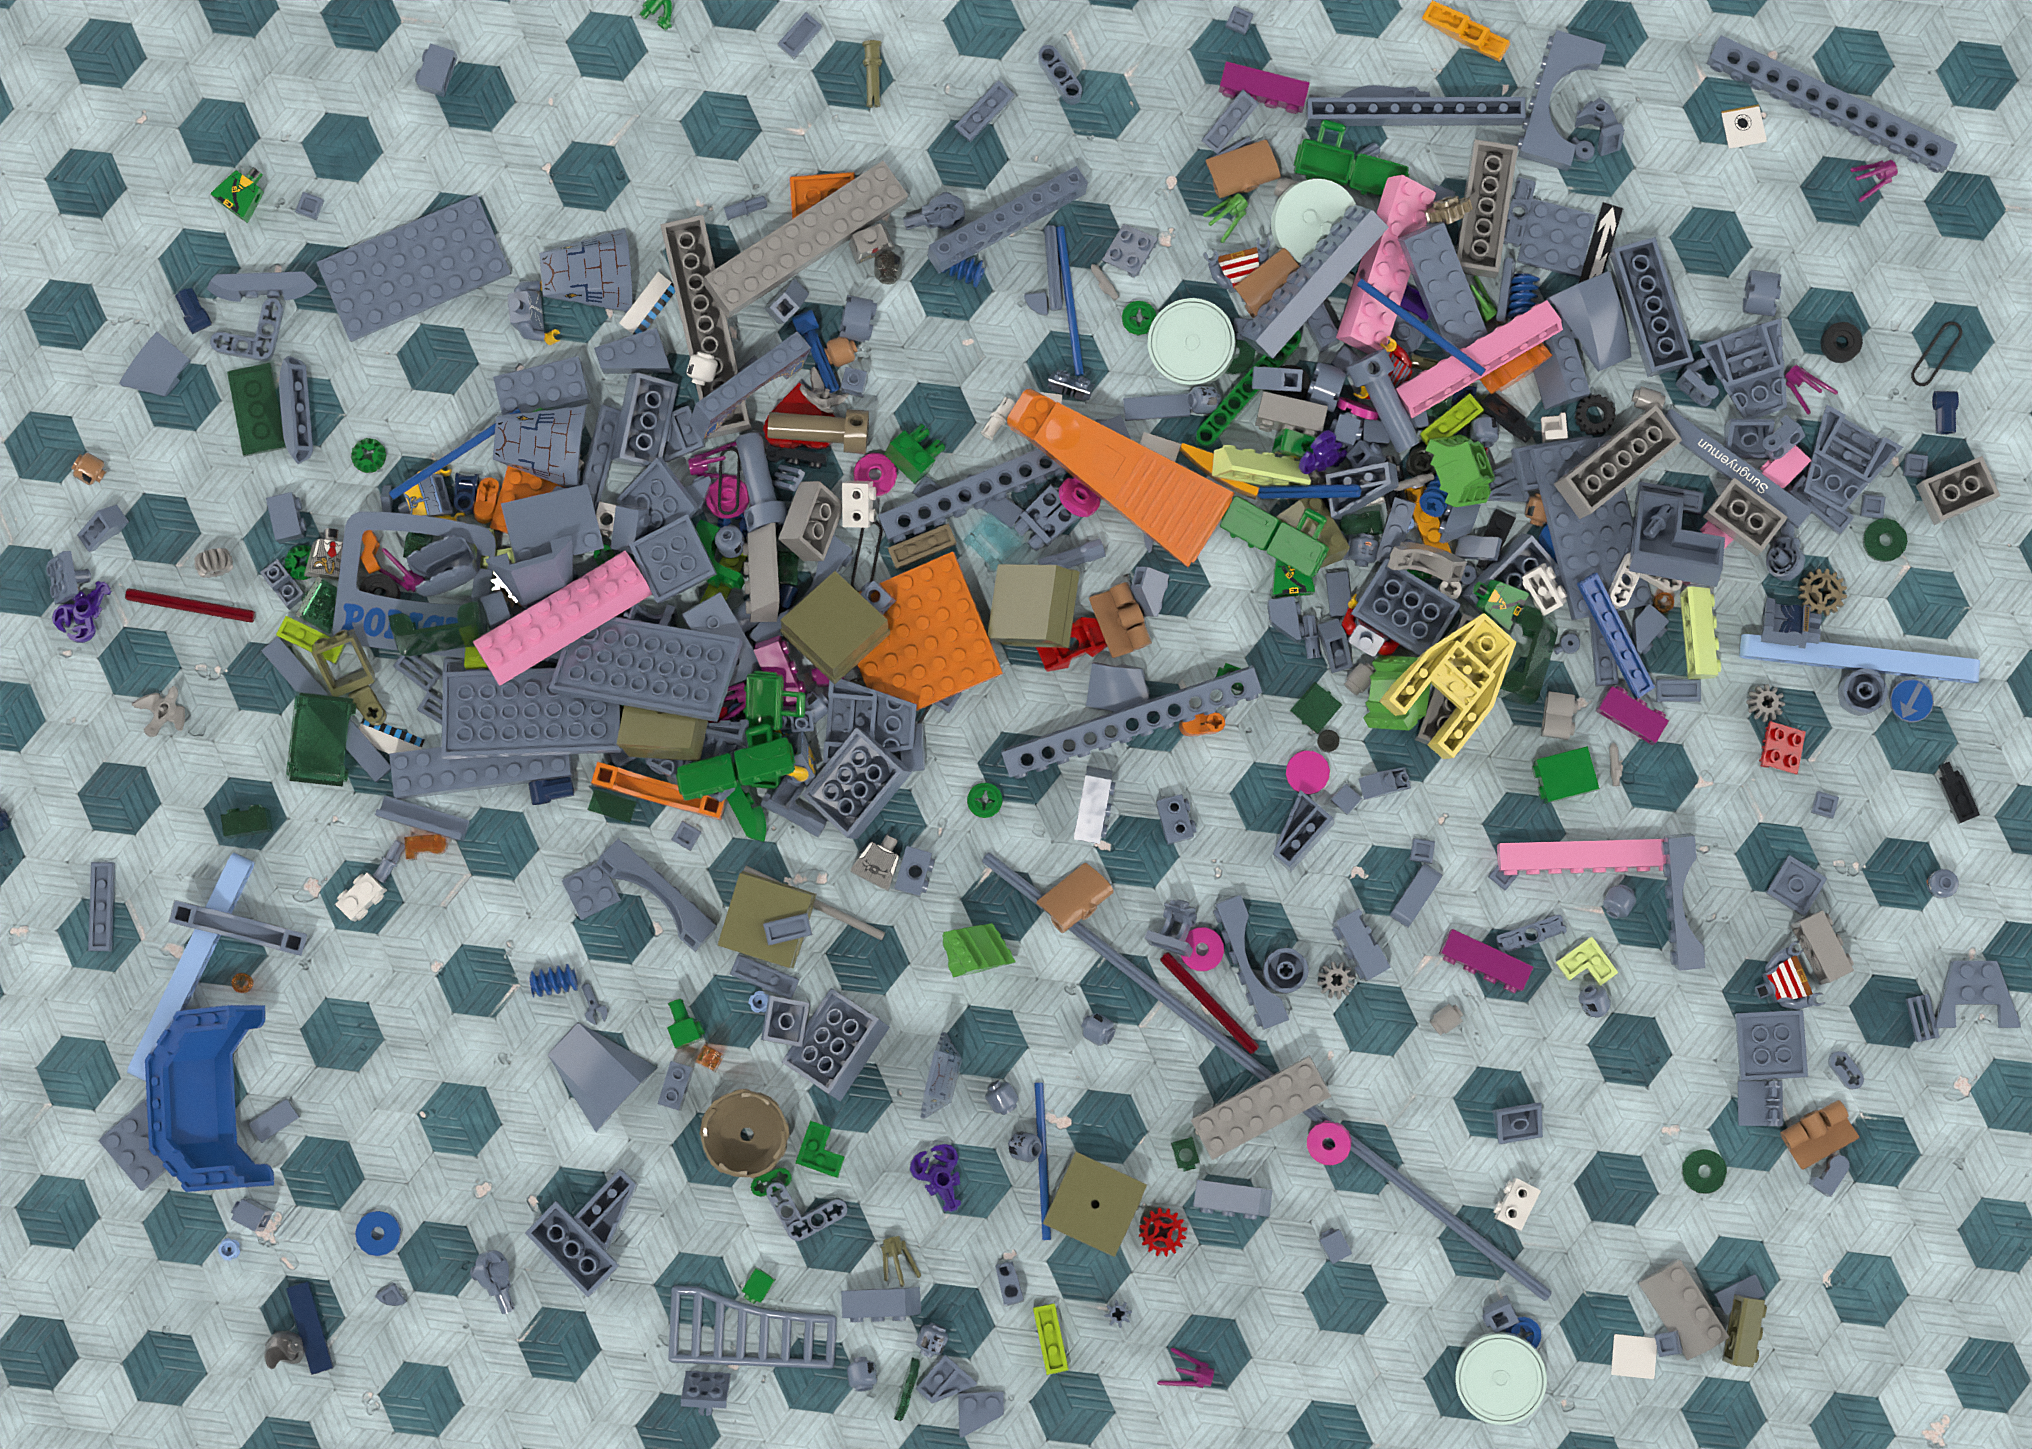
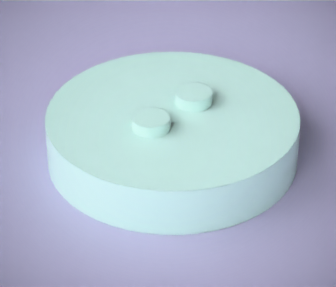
(1307, 214)
(1191, 342)
(1501, 1378)

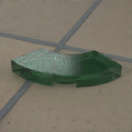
(906, 1389)

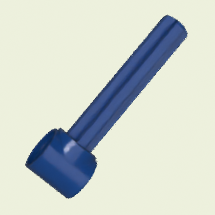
(807, 326)

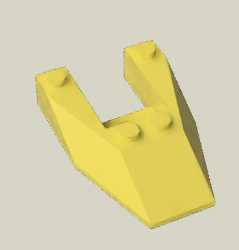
(1466, 670)

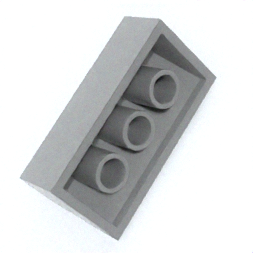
(762, 574)
(1683, 1309)

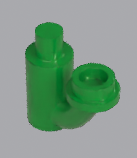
(652, 7)

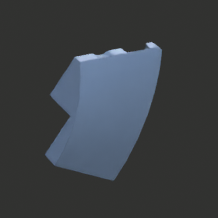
(155, 367)
(1116, 687)

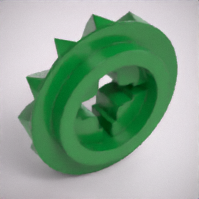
(1131, 311)
(366, 465)
(291, 562)
(978, 792)

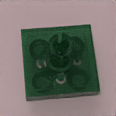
(318, 605)

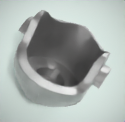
(283, 1347)

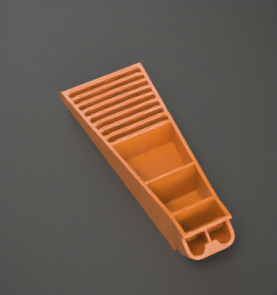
(1146, 488)

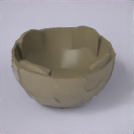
(723, 1127)

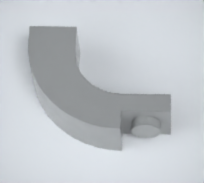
(1427, 559)

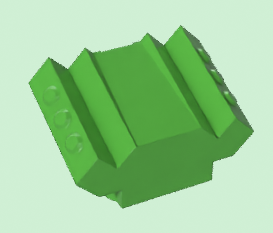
(1461, 469)
(1387, 672)
(975, 950)

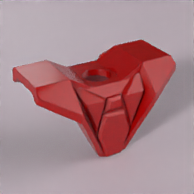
(1090, 642)

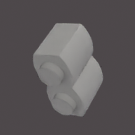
(1558, 715)

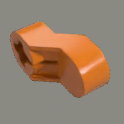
(488, 490)
(369, 553)
(1212, 723)

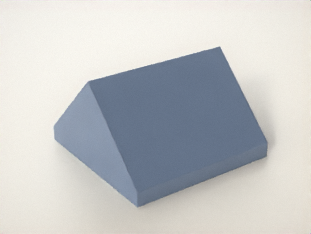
(1746, 436)
(785, 1021)
(1518, 1123)

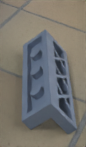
(423, 818)

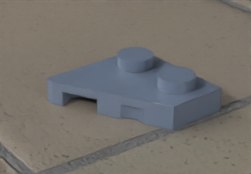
(681, 436)
(1506, 486)
(944, 1381)
(978, 1409)

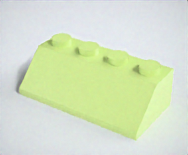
(1257, 468)
(1699, 633)

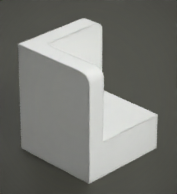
(1554, 428)

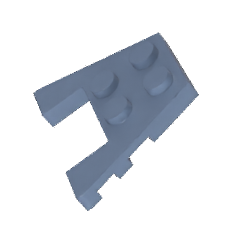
(1976, 985)

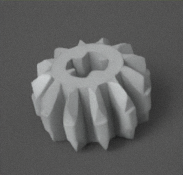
(213, 562)
(1763, 695)
(1343, 981)

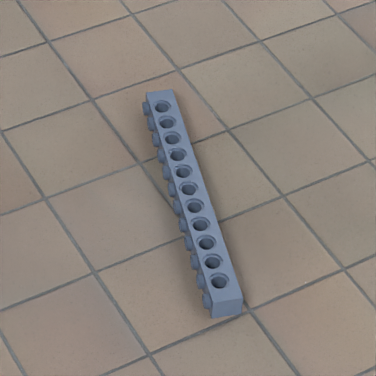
(1843, 102)
(971, 485)
(1245, 676)

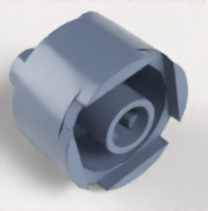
(1761, 292)
(857, 318)
(1326, 385)
(1872, 685)
(1294, 962)

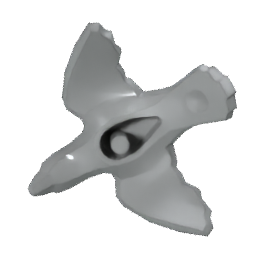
(819, 395)
(163, 709)

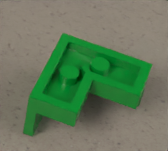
(813, 1152)

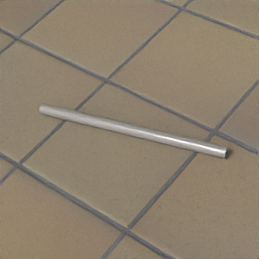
(834, 912)

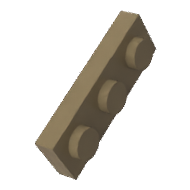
(922, 546)

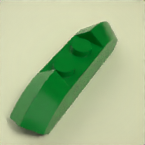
(751, 819)

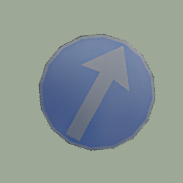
(1911, 700)

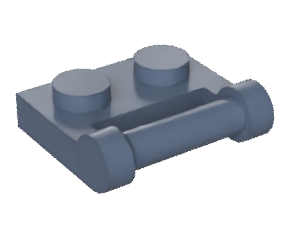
(1696, 389)

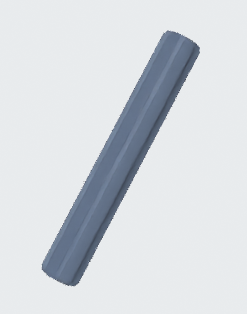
(1053, 268)

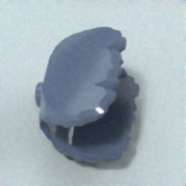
(445, 564)

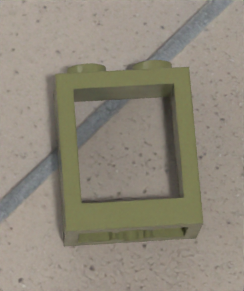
(350, 682)

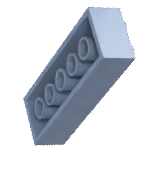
(1443, 285)
(1651, 307)

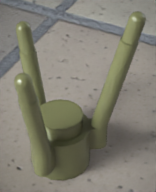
(893, 1248)

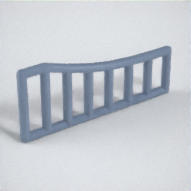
(740, 1358)

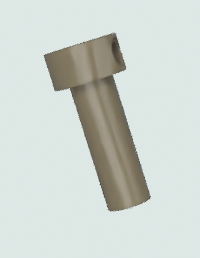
(849, 431)

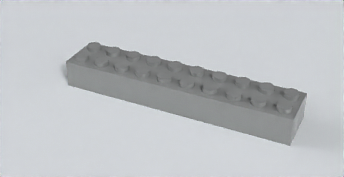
(805, 239)
(701, 316)

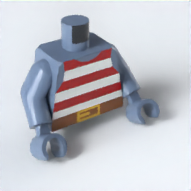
(1234, 267)
(1787, 981)

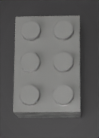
(1283, 412)
(1958, 490)
(1745, 517)
(811, 521)
(1822, 947)

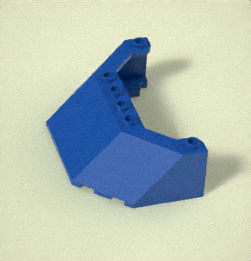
(194, 1099)

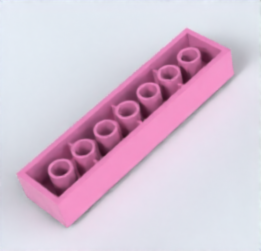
(1384, 266)
(562, 617)

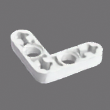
(1618, 585)

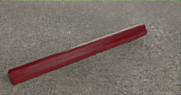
(190, 605)
(1209, 1003)

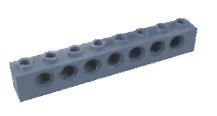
(1007, 219)

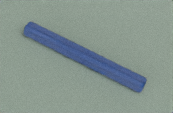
(1309, 491)

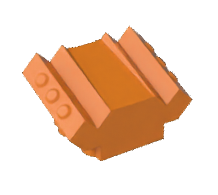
(1516, 369)

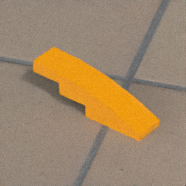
(1465, 31)
(1204, 461)

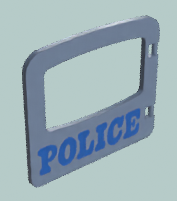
(370, 612)

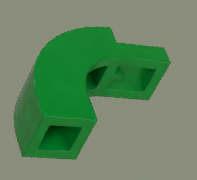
(725, 575)

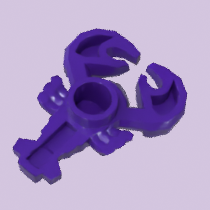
(1324, 454)
(83, 612)
(938, 1175)

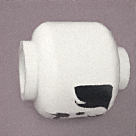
(702, 368)

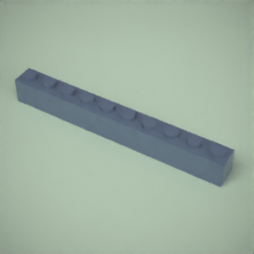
(1417, 111)

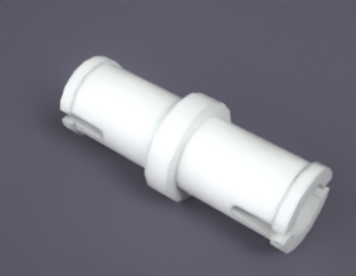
(998, 418)

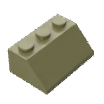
(1330, 533)
(1744, 1331)

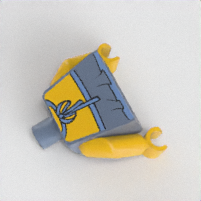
(429, 498)
(804, 759)

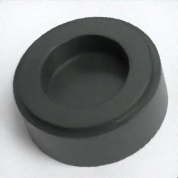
(1328, 741)

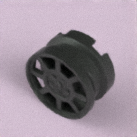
(1419, 462)

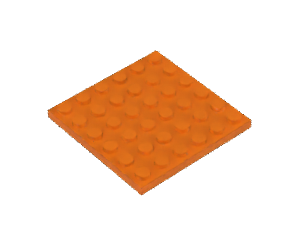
(934, 637)

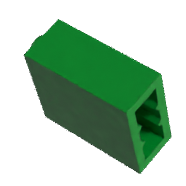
(1565, 775)

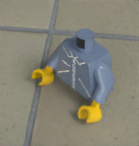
(527, 313)

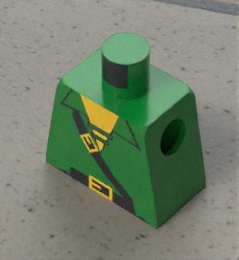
(240, 193)
(1290, 442)
(1288, 583)
(1500, 602)

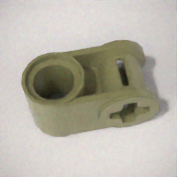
(366, 703)

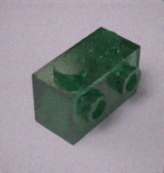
(247, 822)

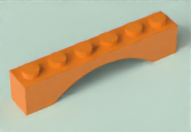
(654, 790)

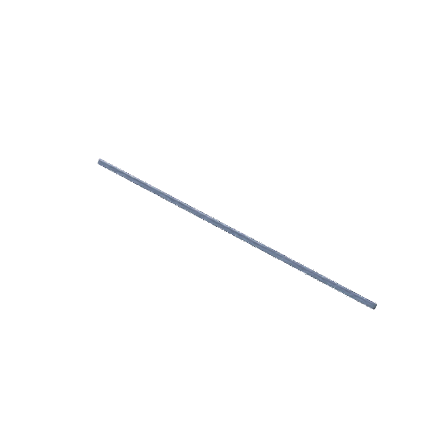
(1262, 1073)

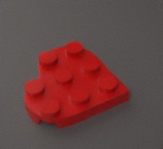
(796, 403)

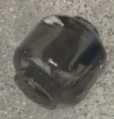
(887, 267)

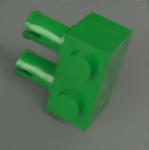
(910, 456)
(684, 1030)

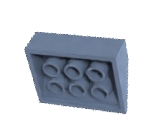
(550, 516)
(1405, 609)
(856, 784)
(836, 1044)

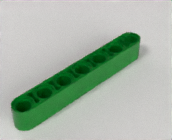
(1241, 396)

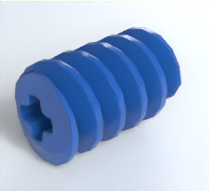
(969, 269)
(1522, 294)
(1433, 498)
(552, 980)

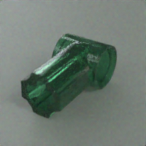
(1364, 523)

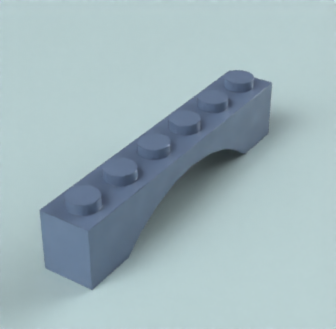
(837, 556)
(1680, 855)
(624, 864)
(237, 927)
(1268, 1007)

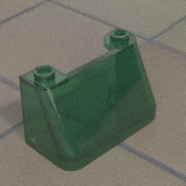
(433, 639)
(1526, 686)
(319, 739)

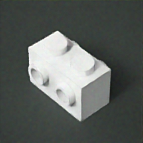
(858, 503)
(1544, 589)
(360, 897)
(1520, 1206)

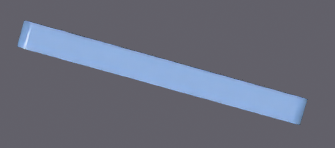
(1858, 657)
(192, 961)

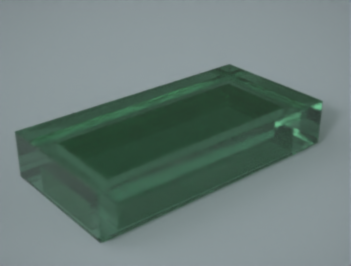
(612, 806)

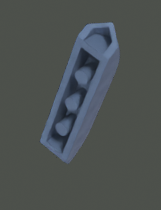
(235, 286)
(295, 409)

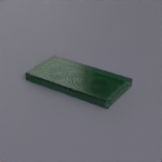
(256, 409)

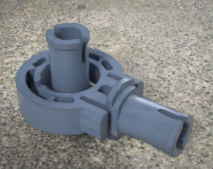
(938, 213)
(1786, 554)
(494, 1278)

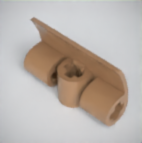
(1243, 169)
(1265, 280)
(1120, 620)
(1075, 897)
(1819, 1134)

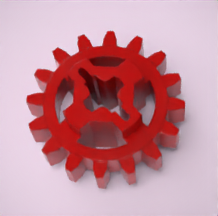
(1176, 1224)

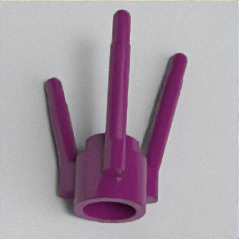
(1883, 170)
(1798, 376)
(699, 462)
(411, 579)
(740, 694)
(1201, 1375)

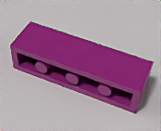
(1264, 87)
(1485, 960)

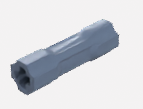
(1073, 557)
(808, 821)

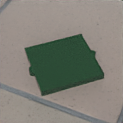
(1316, 708)

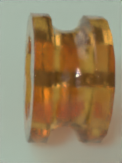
(1668, 607)
(239, 977)

